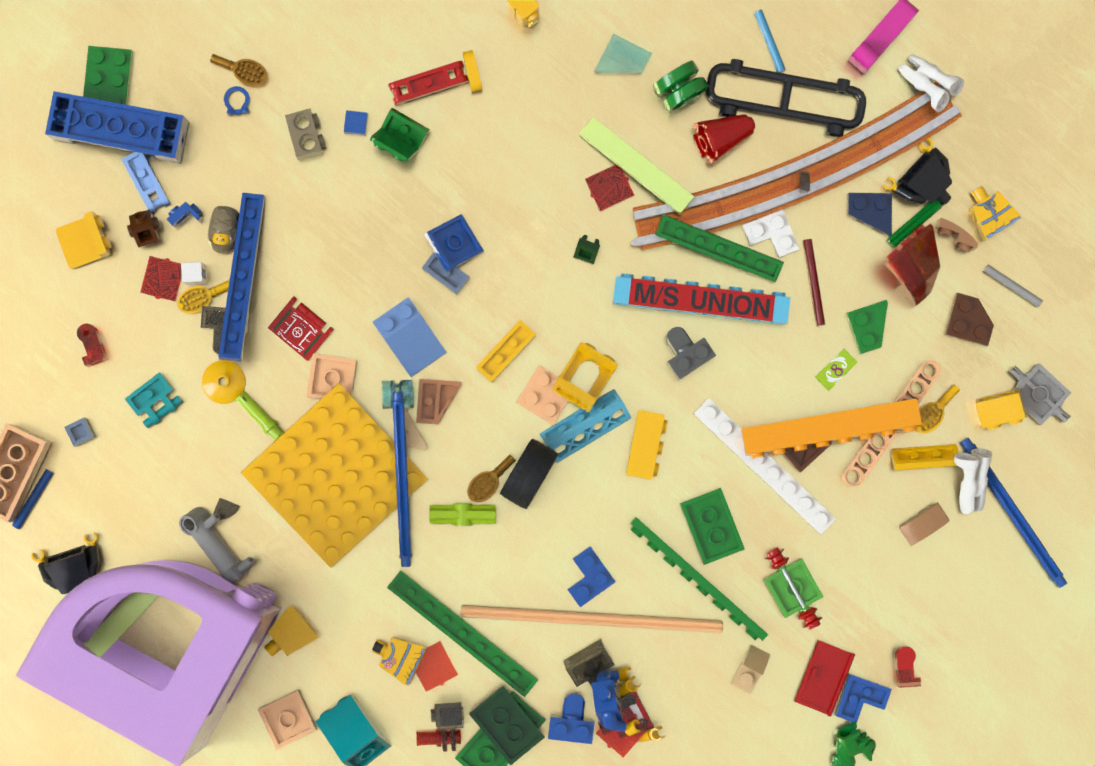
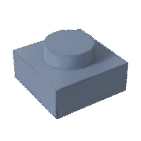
(79, 432)

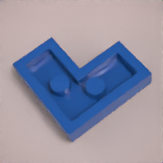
(595, 580)
(856, 693)

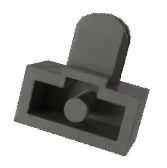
(688, 355)

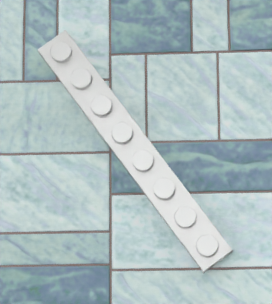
(765, 468)

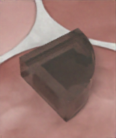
(804, 181)
(226, 509)

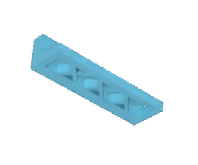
(583, 422)

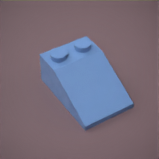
(409, 337)

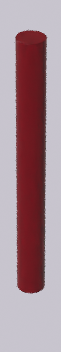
(814, 283)

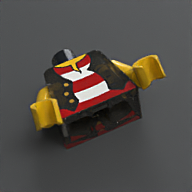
(632, 702)

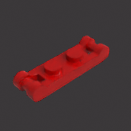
(428, 82)

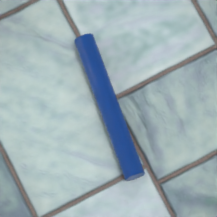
(32, 499)

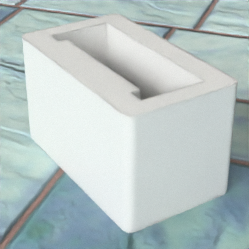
(193, 273)

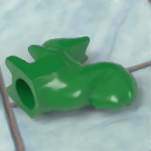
(850, 743)

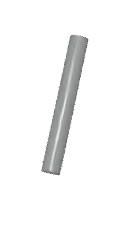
(1013, 285)

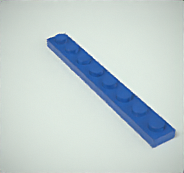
(241, 277)

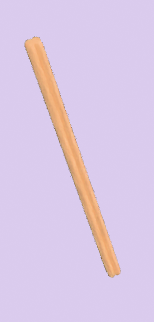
(591, 619)

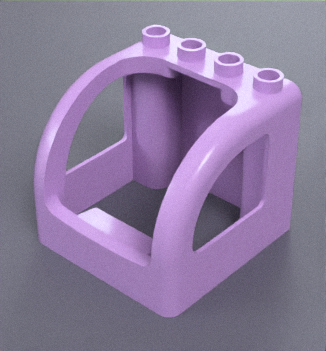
(133, 692)

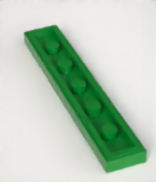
(719, 248)

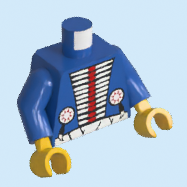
(608, 701)

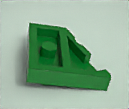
(868, 326)

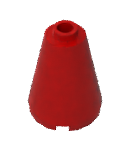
(721, 135)

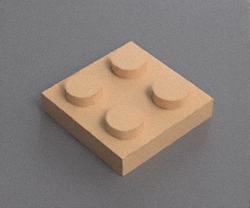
(327, 372)
(540, 398)
(287, 719)

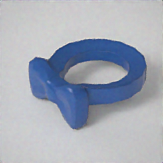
(231, 111)

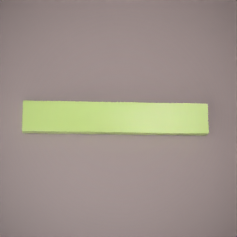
(636, 165)
(119, 622)

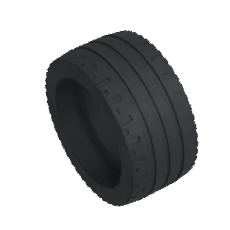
(529, 473)

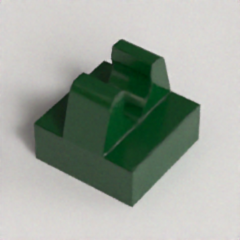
(587, 250)

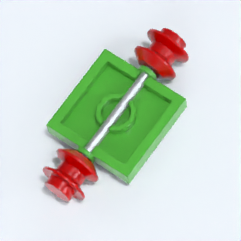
(793, 588)

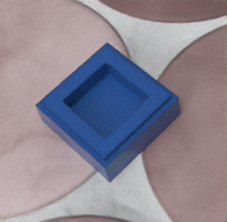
(355, 122)

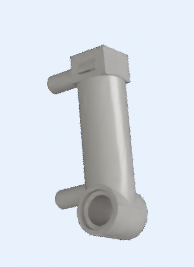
(199, 526)

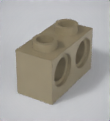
(300, 135)

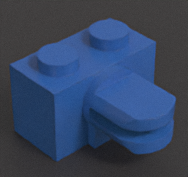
(572, 725)

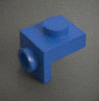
(179, 214)

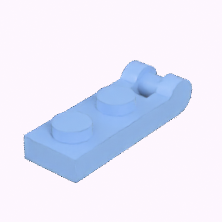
(145, 180)

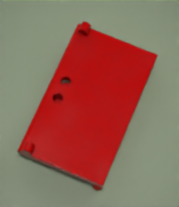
(826, 678)

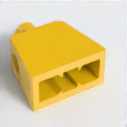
(290, 632)

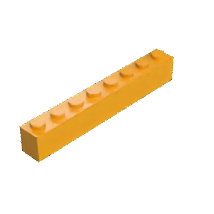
(831, 427)

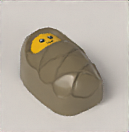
(223, 229)

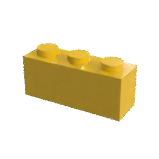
(646, 445)

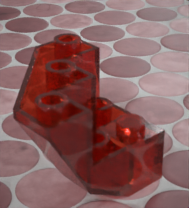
(916, 265)

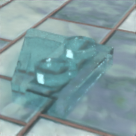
(623, 57)

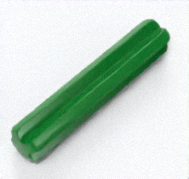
(915, 222)

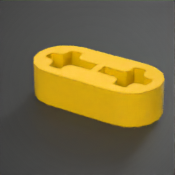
(472, 70)

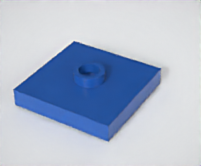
(454, 242)

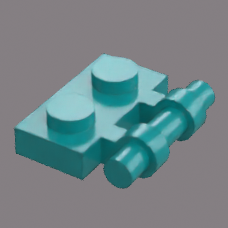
(148, 395)

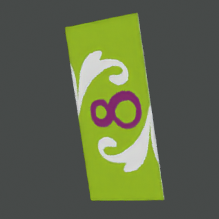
(836, 369)

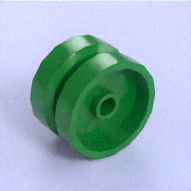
(679, 84)

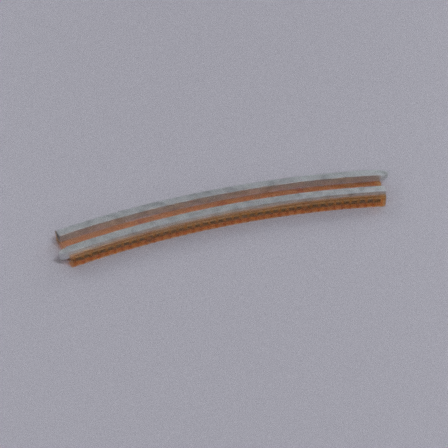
(828, 167)

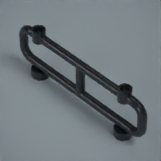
(835, 126)

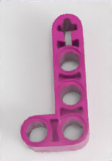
(883, 35)

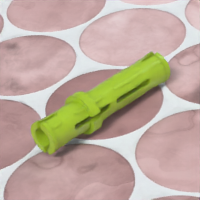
(257, 413)

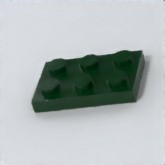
(506, 725)

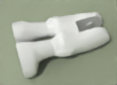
(927, 72)
(975, 479)

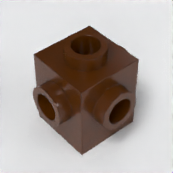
(144, 228)

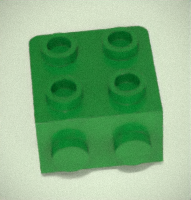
(400, 135)

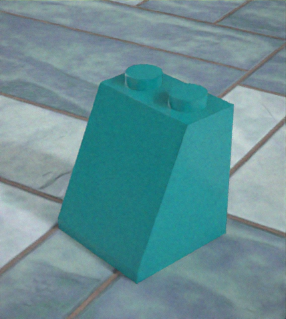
(352, 733)

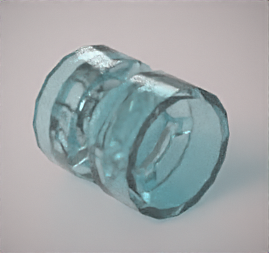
(391, 386)

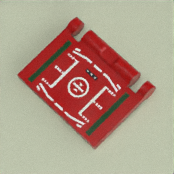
(300, 329)

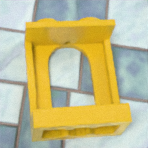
(572, 393)

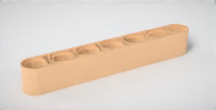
(868, 446)

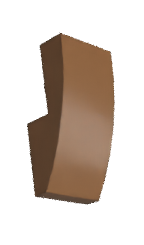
(962, 238)
(924, 524)

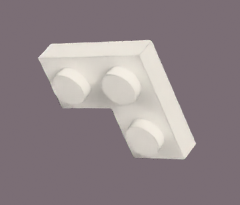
(774, 227)

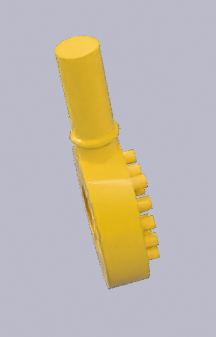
(195, 297)
(933, 412)

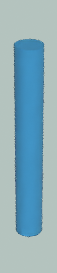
(769, 41)

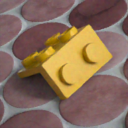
(83, 240)

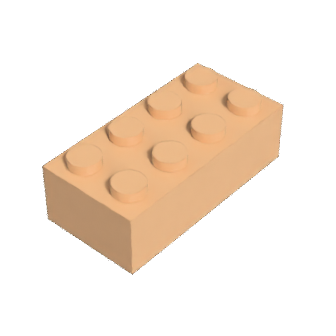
(19, 463)

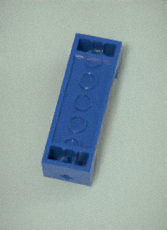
(116, 126)

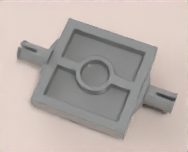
(1041, 393)

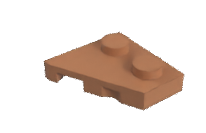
(434, 399)

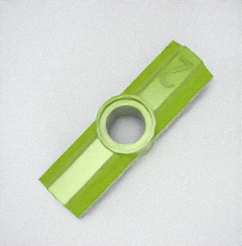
(462, 514)

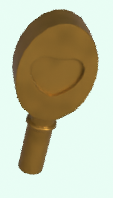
(245, 70)
(487, 482)

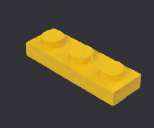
(505, 351)
(924, 457)

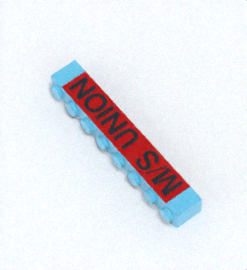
(701, 300)

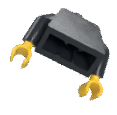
(926, 178)
(69, 568)

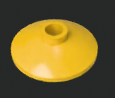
(231, 390)

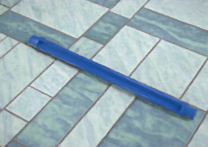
(402, 479)
(1020, 522)

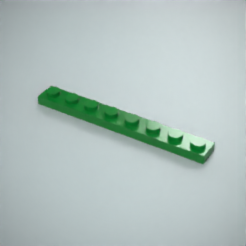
(704, 585)
(462, 633)

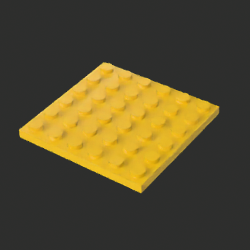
(331, 475)

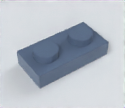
(453, 279)

